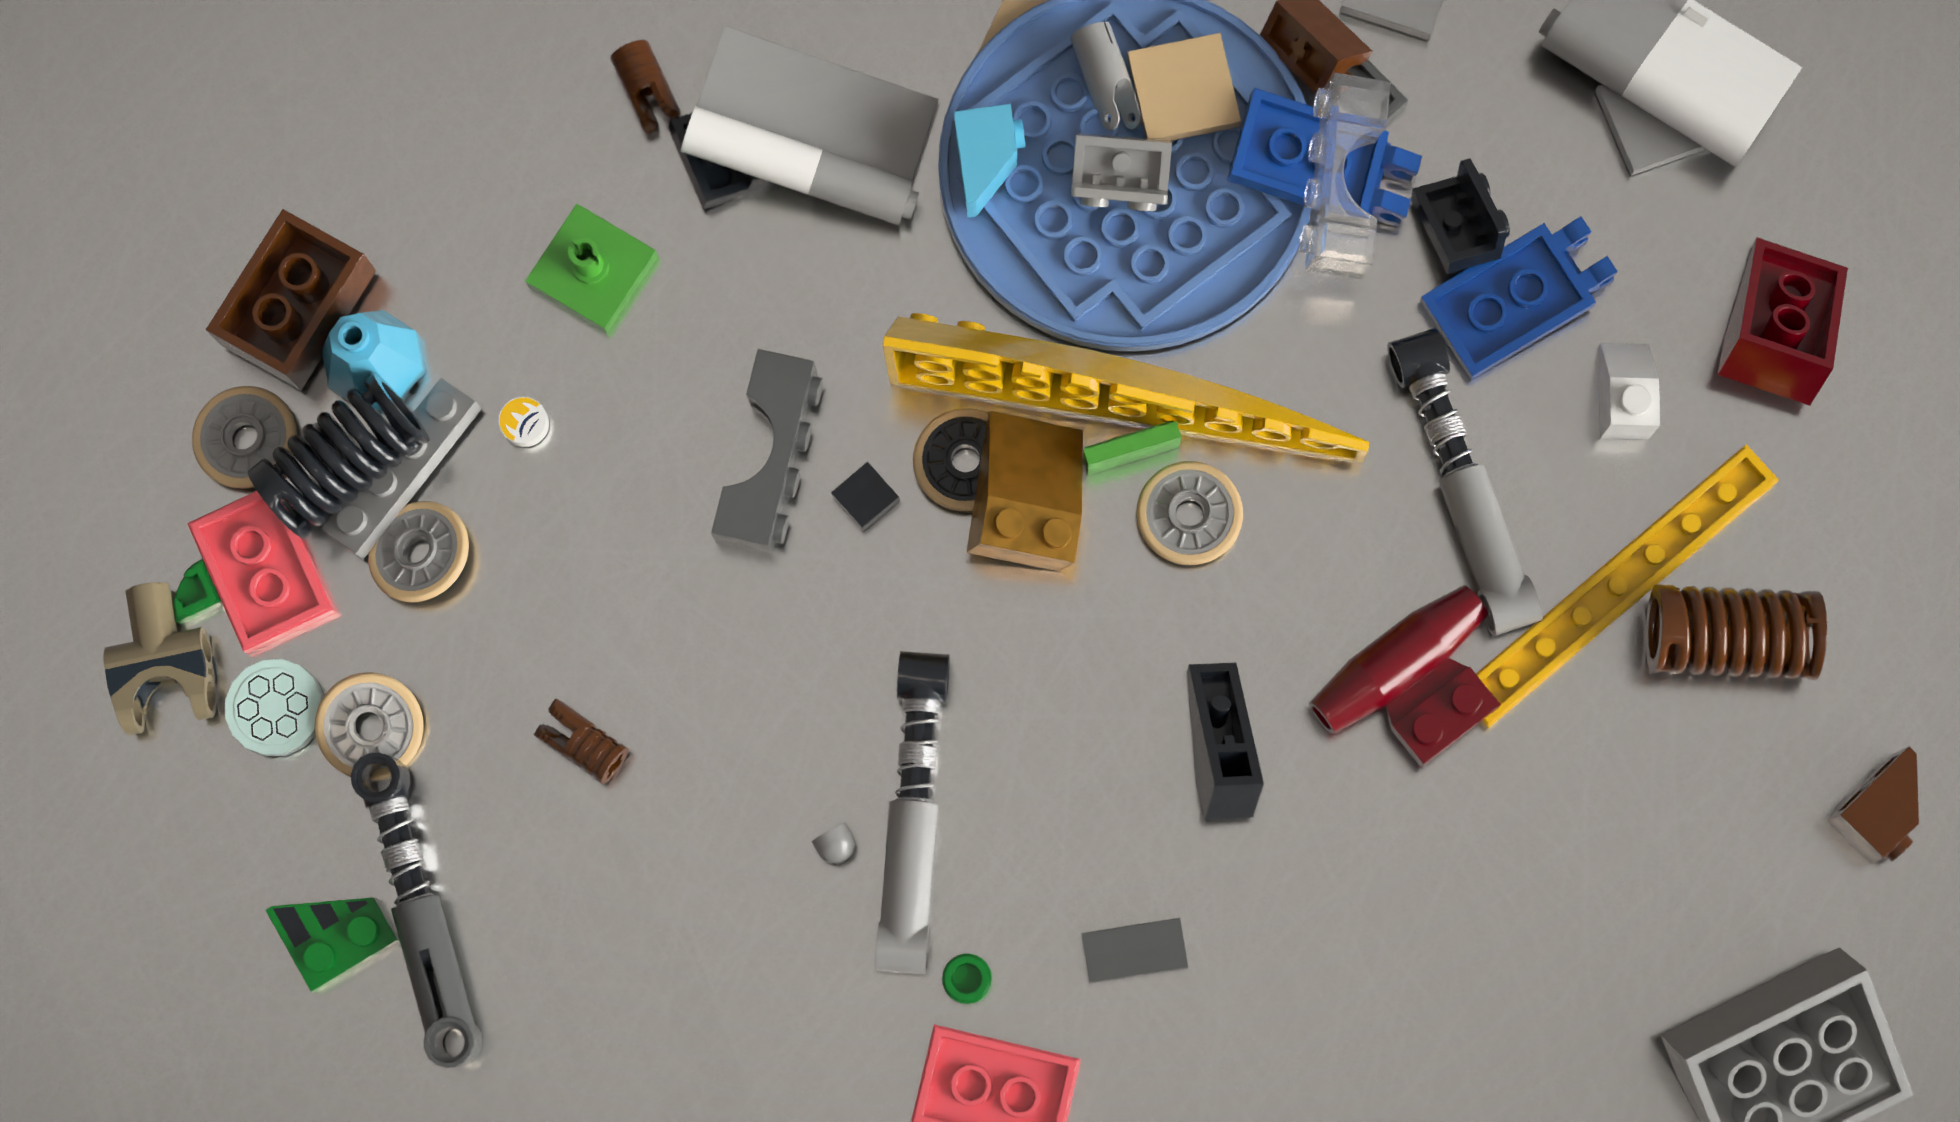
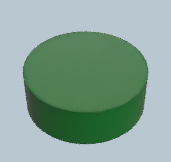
(967, 979)

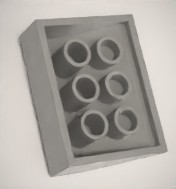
(1792, 1050)

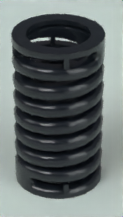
(378, 454)

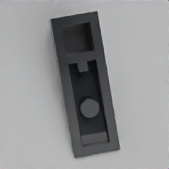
(1223, 742)

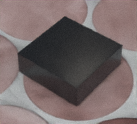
(865, 496)

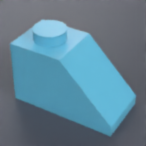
(986, 151)

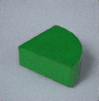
(195, 594)

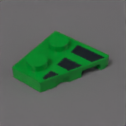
(333, 936)

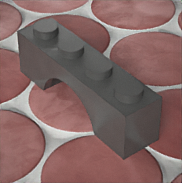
(752, 511)

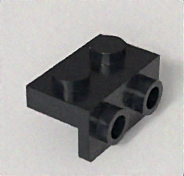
(1462, 218)

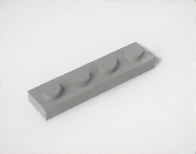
(361, 522)

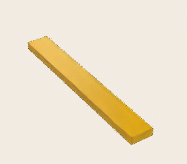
(1625, 579)

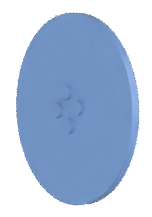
(1116, 271)

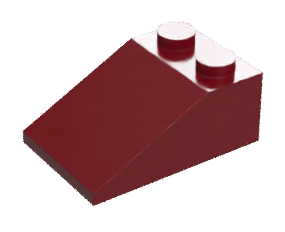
(1784, 322)

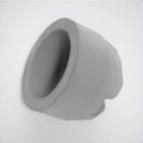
(836, 844)

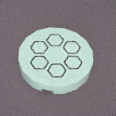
(273, 707)

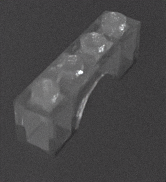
(1339, 231)

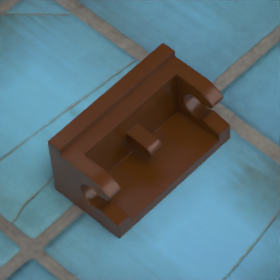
(1313, 41)

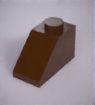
(1882, 810)

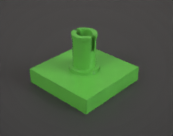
(591, 268)

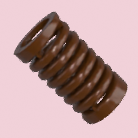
(1735, 642)

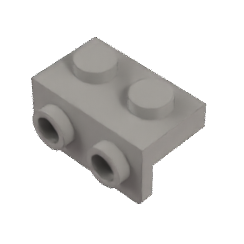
(1121, 171)

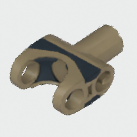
(157, 659)

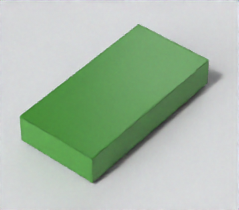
(1131, 447)

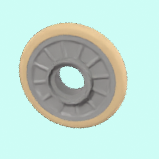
(223, 416)
(1182, 542)
(438, 569)
(361, 694)

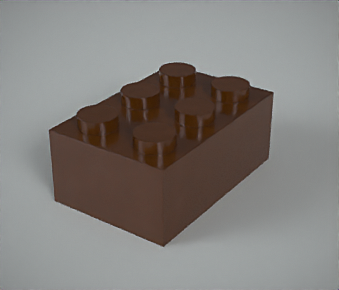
(290, 298)

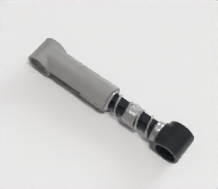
(1504, 589)
(912, 819)

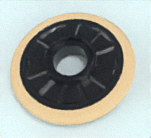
(934, 457)

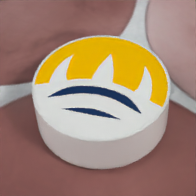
(523, 421)

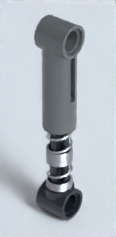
(418, 916)

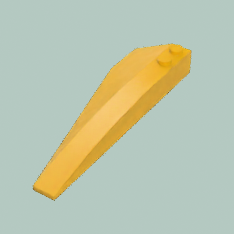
(1095, 385)

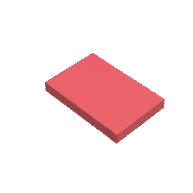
(260, 572)
(992, 1081)

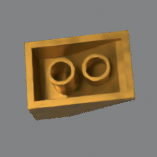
(1028, 493)

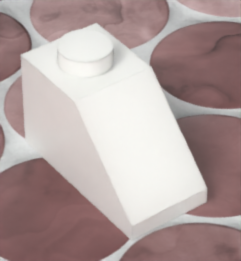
(1628, 392)

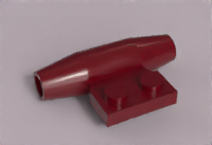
(1410, 673)

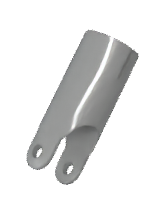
(1106, 75)

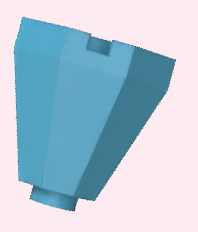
(372, 344)

